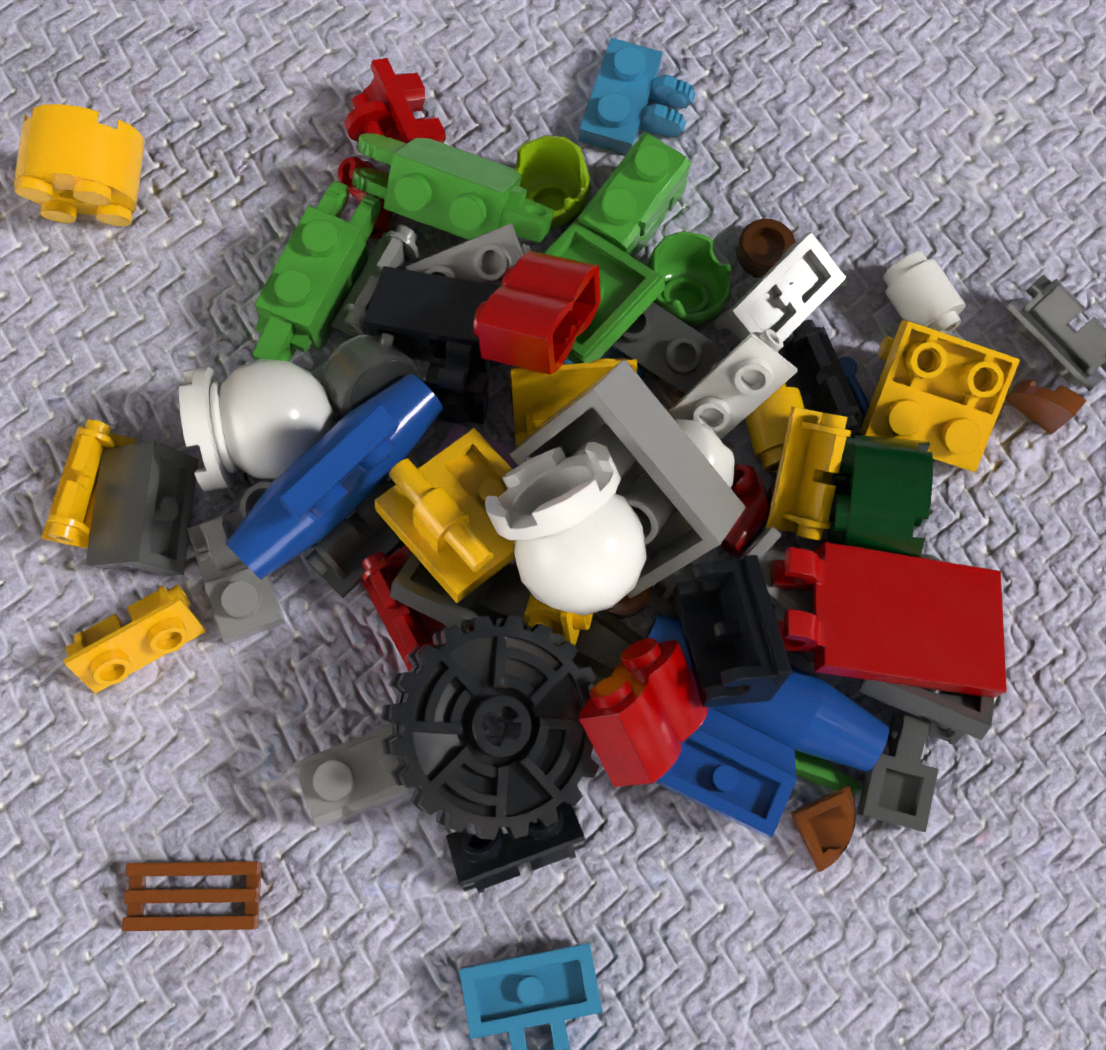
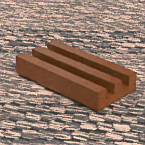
(138, 896)

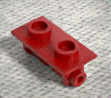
(404, 624)

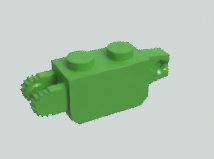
(449, 188)
(314, 275)

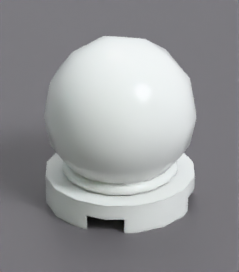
(252, 420)
(570, 530)

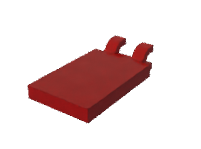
(896, 618)

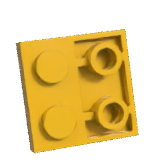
(939, 393)
(444, 513)

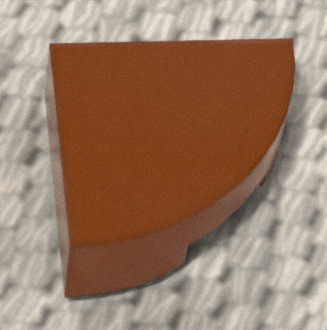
(1043, 406)
(827, 825)

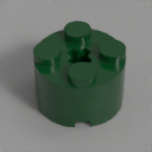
(882, 494)

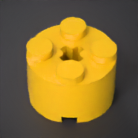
(79, 165)

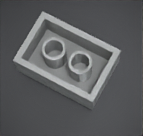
(662, 472)

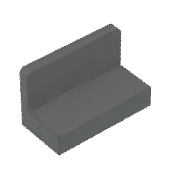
(143, 508)

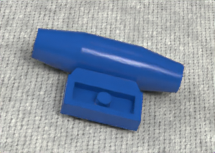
(334, 476)
(745, 753)

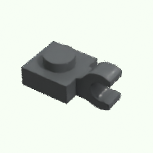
(899, 786)

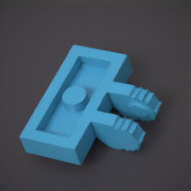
(622, 97)
(531, 993)

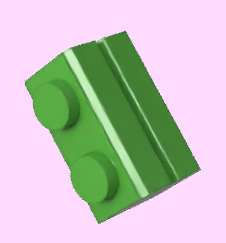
(638, 195)

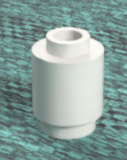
(923, 293)

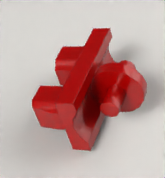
(389, 105)

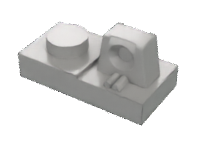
(237, 596)

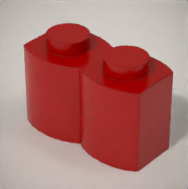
(538, 312)
(643, 712)

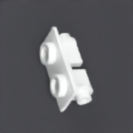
(737, 384)

